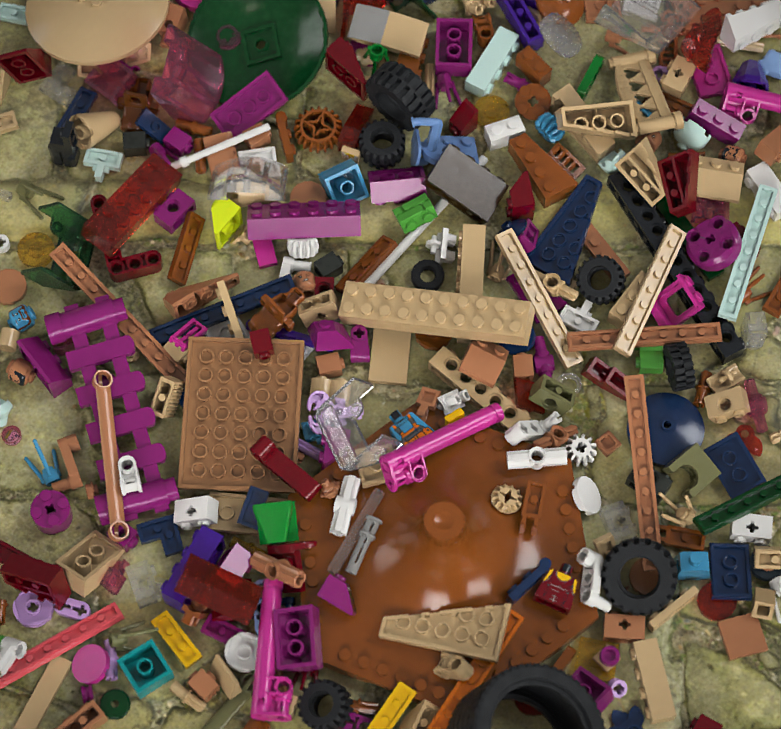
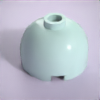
(691, 136)

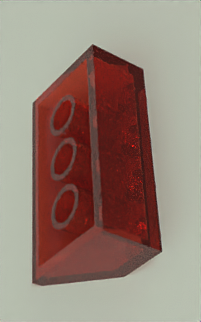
(218, 589)

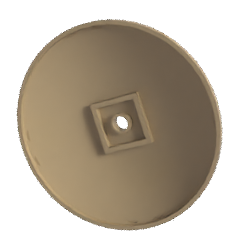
(94, 29)

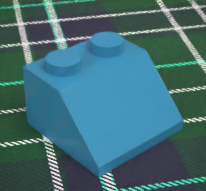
(344, 182)

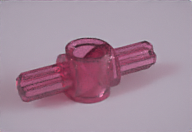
(757, 404)

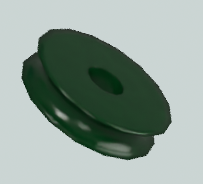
(111, 696)

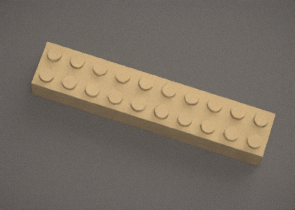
(437, 313)

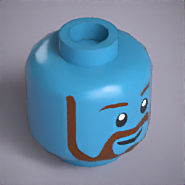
(21, 318)

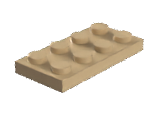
(229, 511)

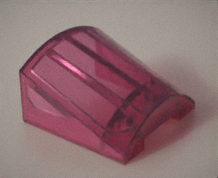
(190, 78)

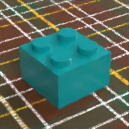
(145, 668)

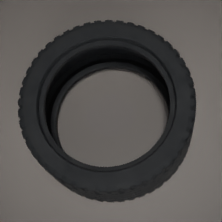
(540, 686)

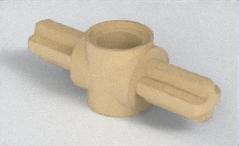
(560, 287)

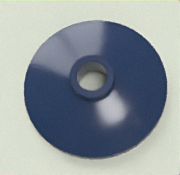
(517, 225)

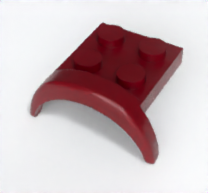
(290, 552)

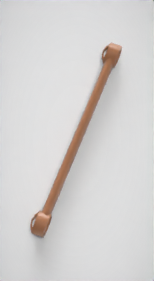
(110, 455)

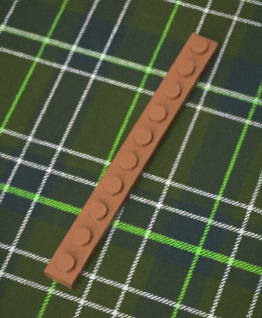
(94, 288)
(642, 461)

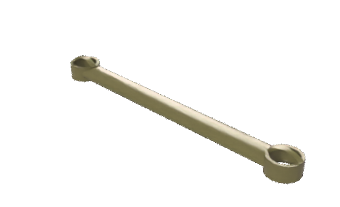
(231, 706)

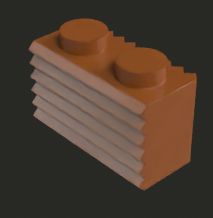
(533, 66)

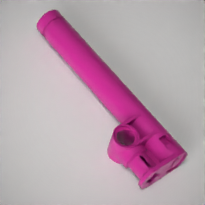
(741, 98)
(400, 463)
(266, 697)

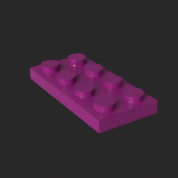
(250, 105)

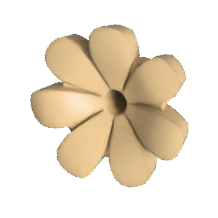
(241, 236)

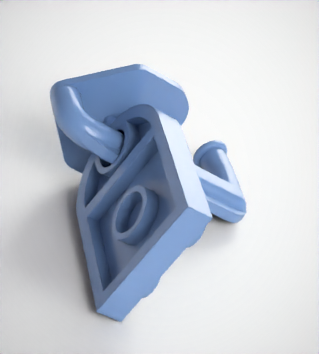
(433, 145)

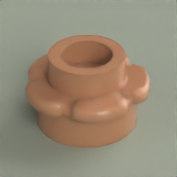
(91, 490)

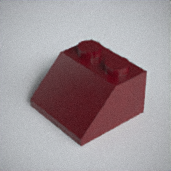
(521, 199)

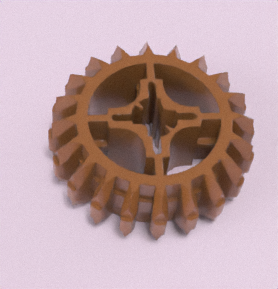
(313, 120)

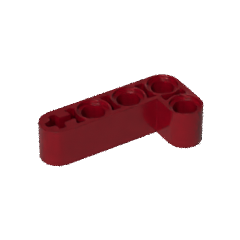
(267, 453)

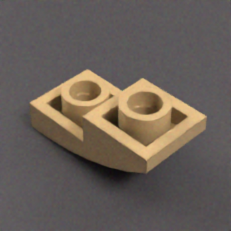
(329, 9)

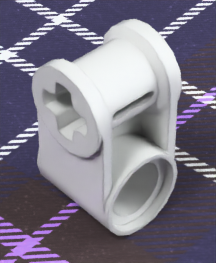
(130, 478)

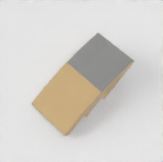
(388, 28)

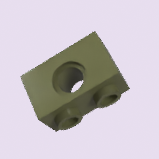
(552, 395)

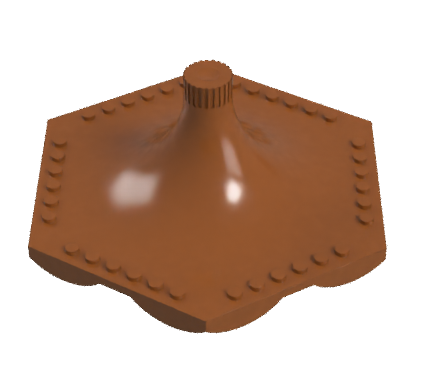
(441, 552)

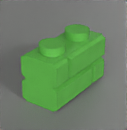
(415, 213)

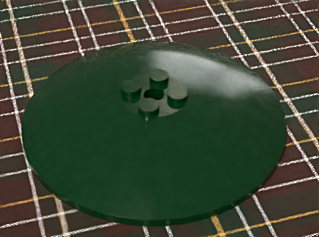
(293, 37)

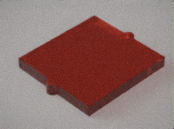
(522, 392)

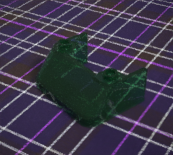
(68, 228)

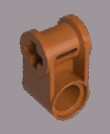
(483, 27)

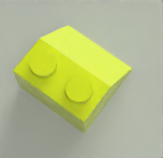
(226, 220)

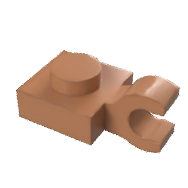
(427, 401)

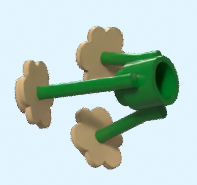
(372, 55)

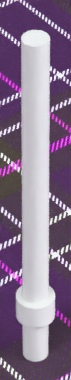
(185, 161)

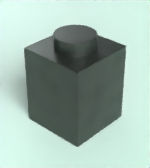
(135, 144)
(329, 265)

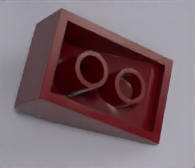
(27, 64)
(344, 65)

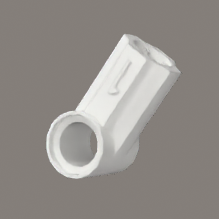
(10, 651)

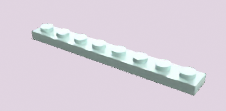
(750, 246)

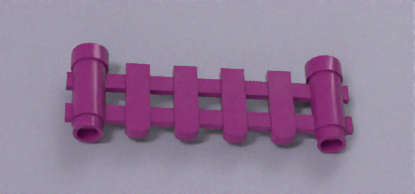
(106, 315)

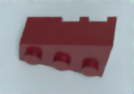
(680, 181)
(38, 577)

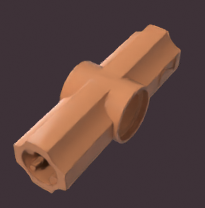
(277, 569)

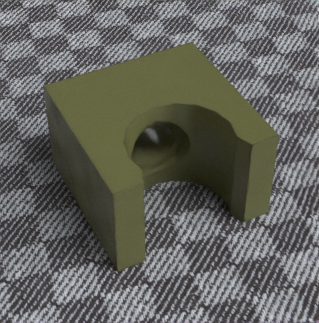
(698, 465)

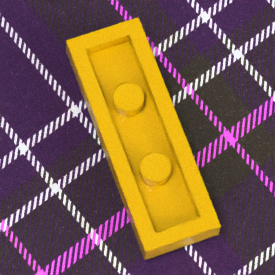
(176, 639)
(393, 707)

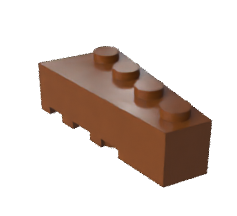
(546, 176)

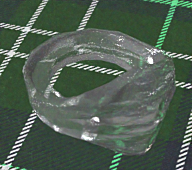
(560, 378)

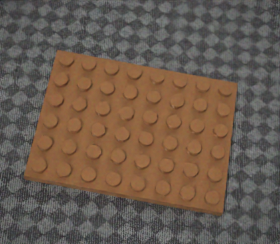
(229, 407)

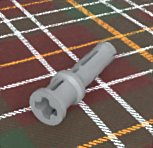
(353, 566)

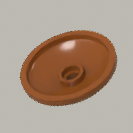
(568, 9)

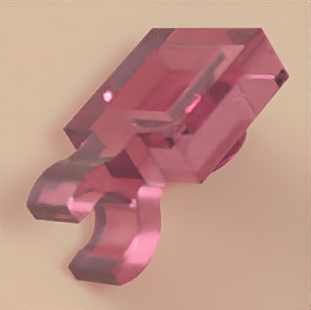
(114, 578)

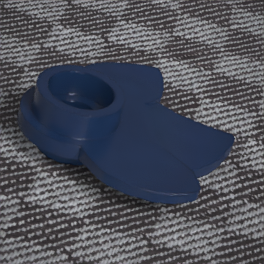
(632, 720)

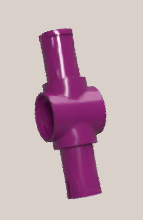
(542, 360)

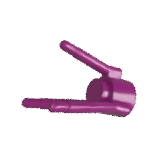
(445, 84)
(162, 152)

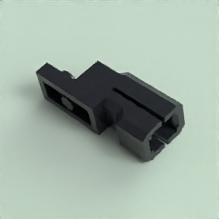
(64, 143)

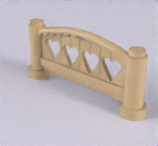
(641, 62)

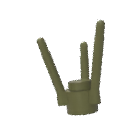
(28, 190)
(118, 638)

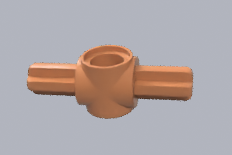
(556, 436)

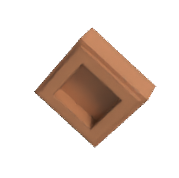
(607, 443)

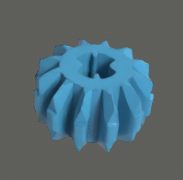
(547, 127)

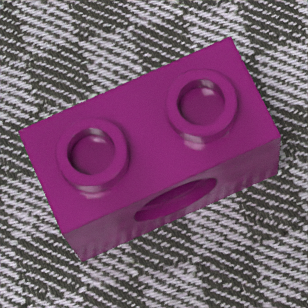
(172, 220)

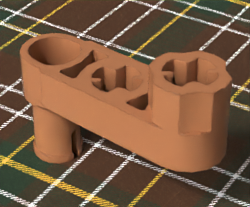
(67, 446)

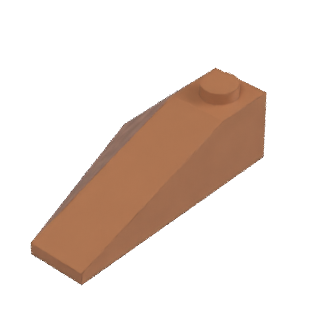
(193, 297)

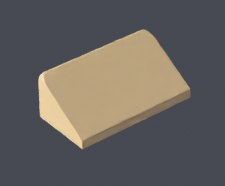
(767, 557)
(225, 677)

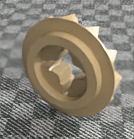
(512, 504)

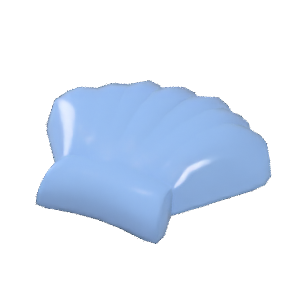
(772, 64)

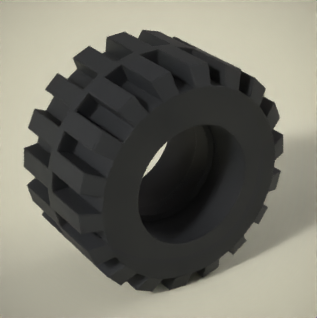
(382, 131)
(589, 269)
(310, 701)

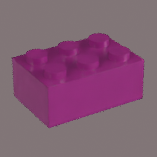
(453, 46)

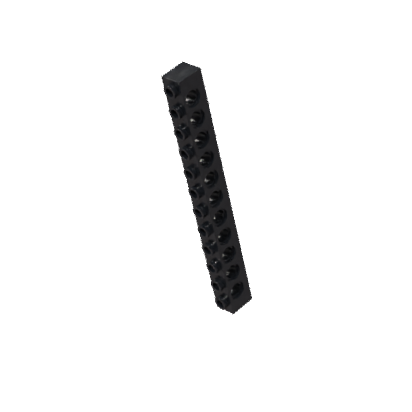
(724, 350)

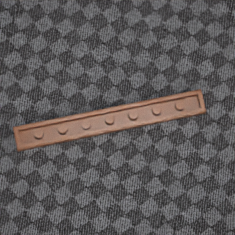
(649, 336)

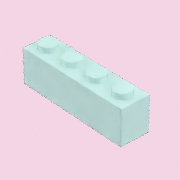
(492, 61)

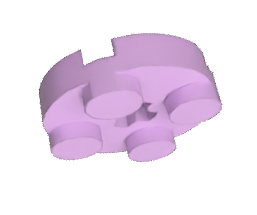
(28, 618)

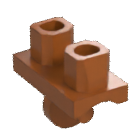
(194, 613)

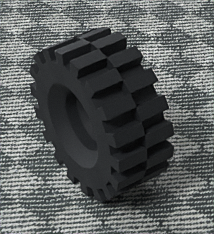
(679, 366)

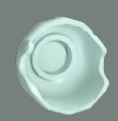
(608, 162)

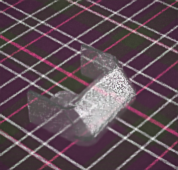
(339, 426)

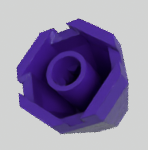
(751, 75)

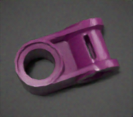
(361, 352)

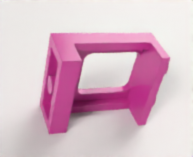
(663, 311)

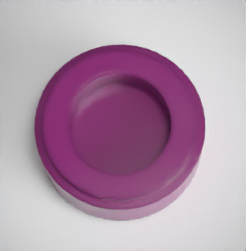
(609, 656)

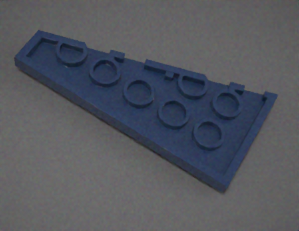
(565, 235)

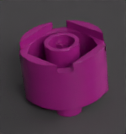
(55, 521)

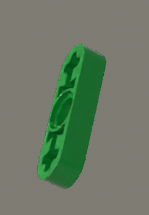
(590, 76)

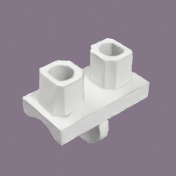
(438, 246)
(452, 400)

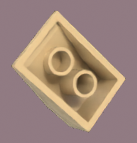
(89, 562)

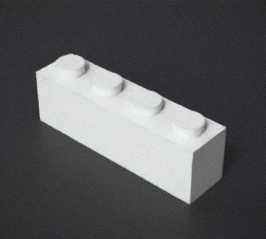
(750, 25)

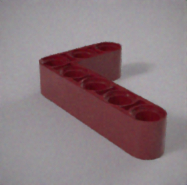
(125, 264)

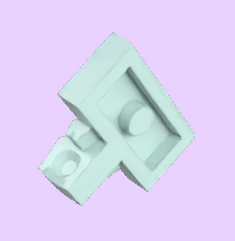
(102, 162)

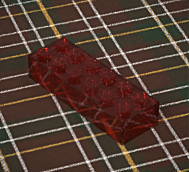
(131, 205)

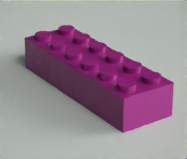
(303, 219)

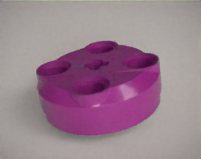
(710, 244)

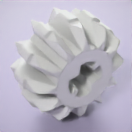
(302, 247)
(584, 444)

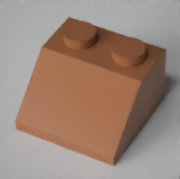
(483, 361)

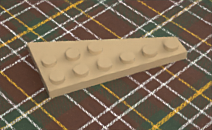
(460, 631)

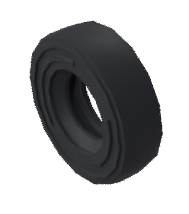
(425, 265)

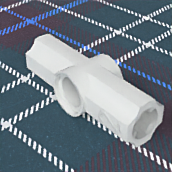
(549, 456)
(345, 505)

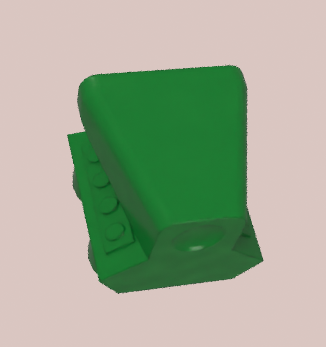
(276, 522)

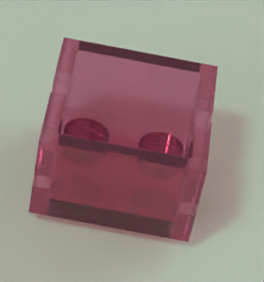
(113, 81)

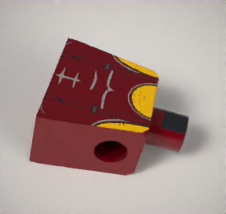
(557, 589)

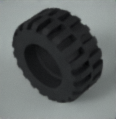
(400, 94)
(624, 599)

